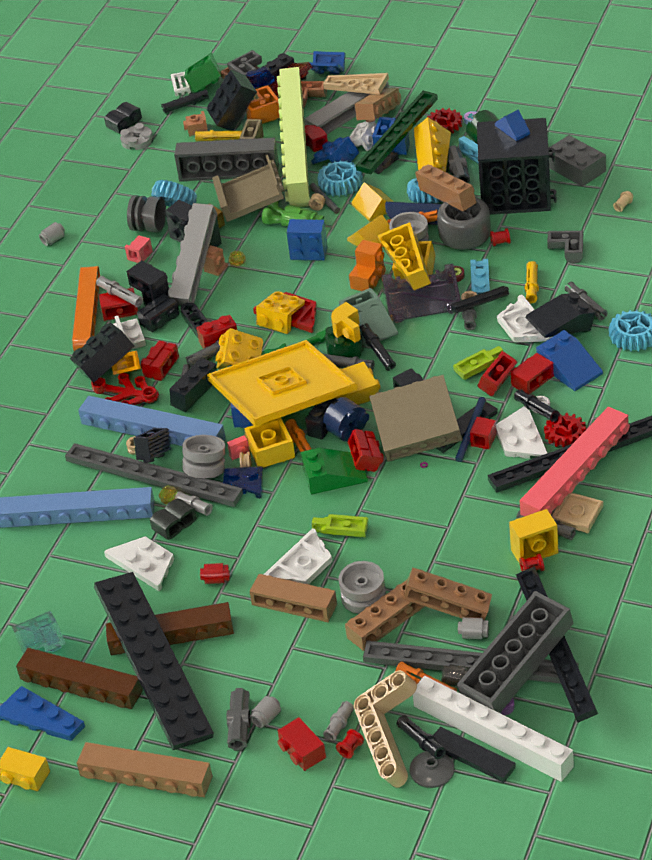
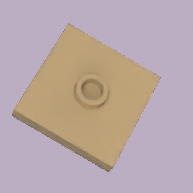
(578, 511)

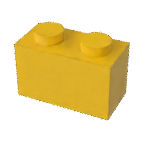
(23, 769)

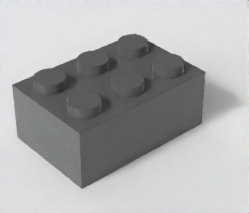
(577, 161)

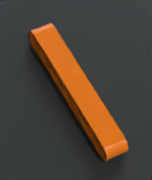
(86, 306)

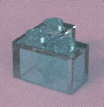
(38, 633)

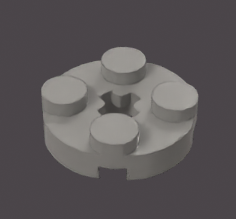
(136, 136)

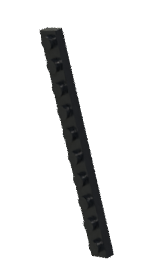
(540, 465)
(562, 657)

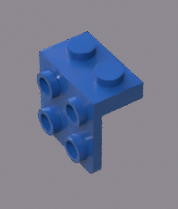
(328, 62)
(340, 149)

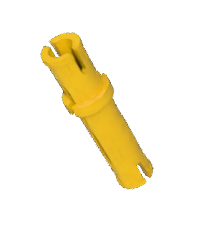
(217, 135)
(531, 286)

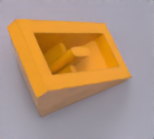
(127, 363)

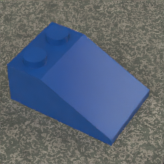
(570, 360)

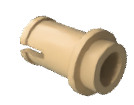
(625, 199)

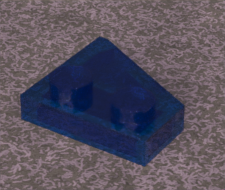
(260, 77)
(247, 478)

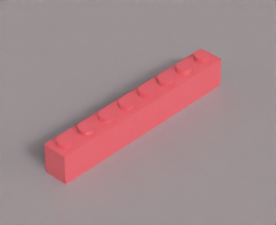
(575, 463)

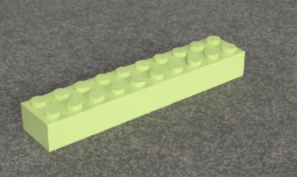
(293, 137)

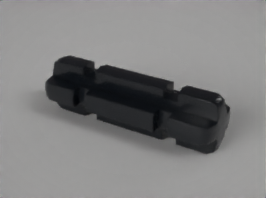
(390, 159)

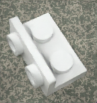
(363, 135)
(132, 330)

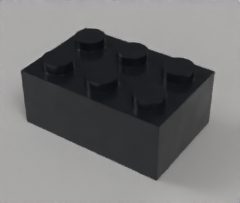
(231, 100)
(178, 218)
(101, 352)

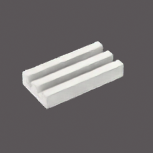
(181, 90)

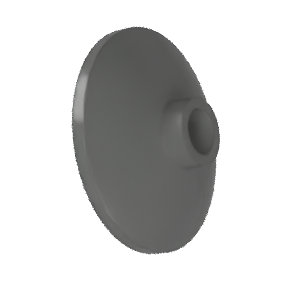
(431, 772)

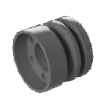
(146, 213)

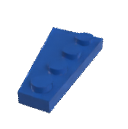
(39, 714)

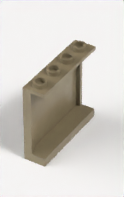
(249, 191)
(415, 418)

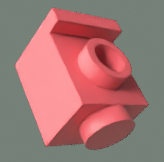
(139, 249)

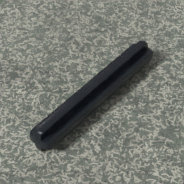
(480, 299)

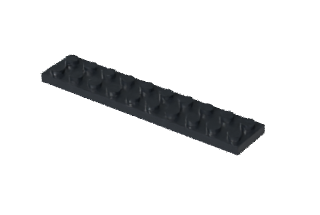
(153, 661)

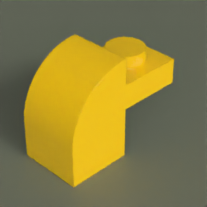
(346, 322)

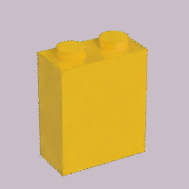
(365, 382)

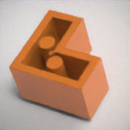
(264, 106)
(368, 266)

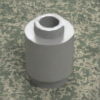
(52, 234)
(473, 628)
(265, 711)

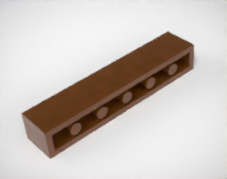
(185, 625)
(79, 678)

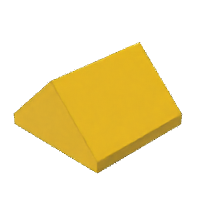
(370, 201)
(370, 231)

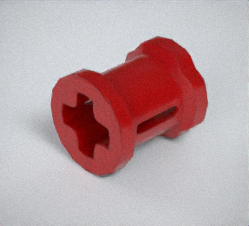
(500, 237)
(536, 561)
(350, 743)

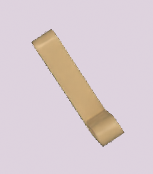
(370, 712)

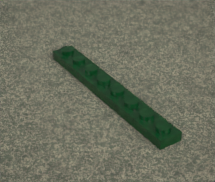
(396, 132)

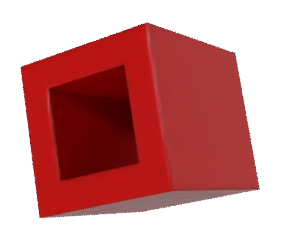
(483, 433)

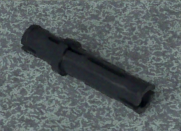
(192, 98)
(372, 341)
(532, 403)
(426, 741)

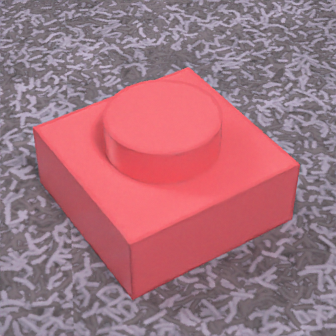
(238, 445)

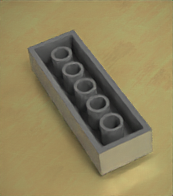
(223, 158)
(516, 652)

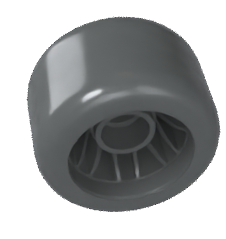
(464, 228)

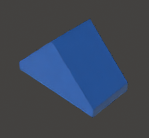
(513, 125)

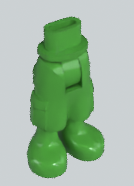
(278, 215)

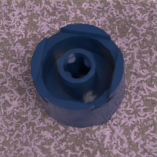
(344, 418)

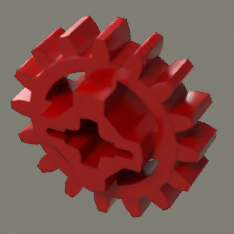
(447, 119)
(564, 430)

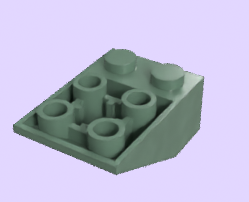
(372, 312)

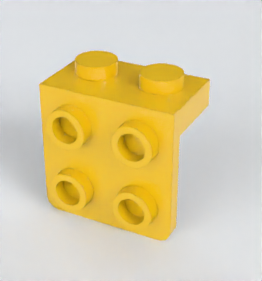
(277, 310)
(237, 348)

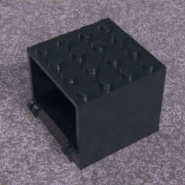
(513, 172)

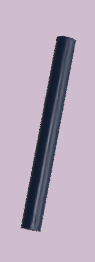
(466, 439)

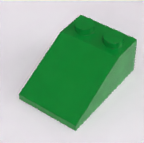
(202, 73)
(330, 470)

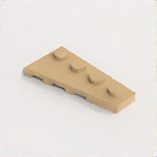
(357, 83)

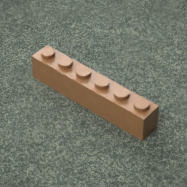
(144, 769)

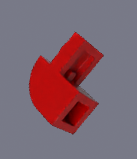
(315, 137)

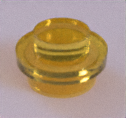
(237, 258)
(167, 494)

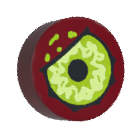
(459, 271)

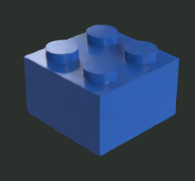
(307, 239)

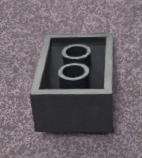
(562, 313)

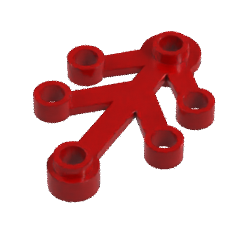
(147, 394)

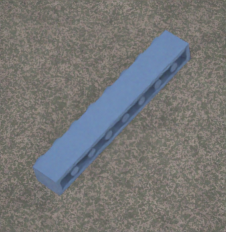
(137, 420)
(76, 507)

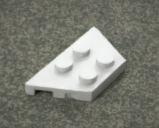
(516, 324)
(520, 435)
(144, 559)
(303, 560)

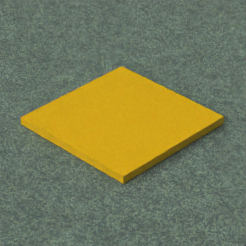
(281, 382)

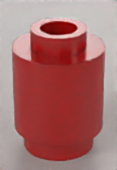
(215, 573)

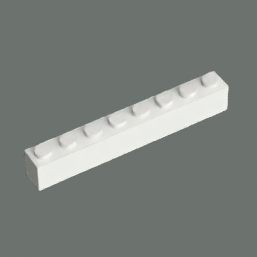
(494, 728)

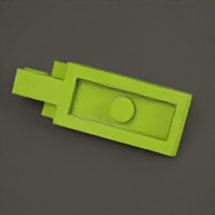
(476, 362)
(341, 525)

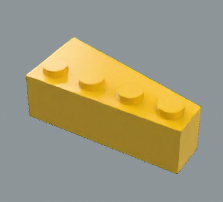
(431, 144)
(405, 252)

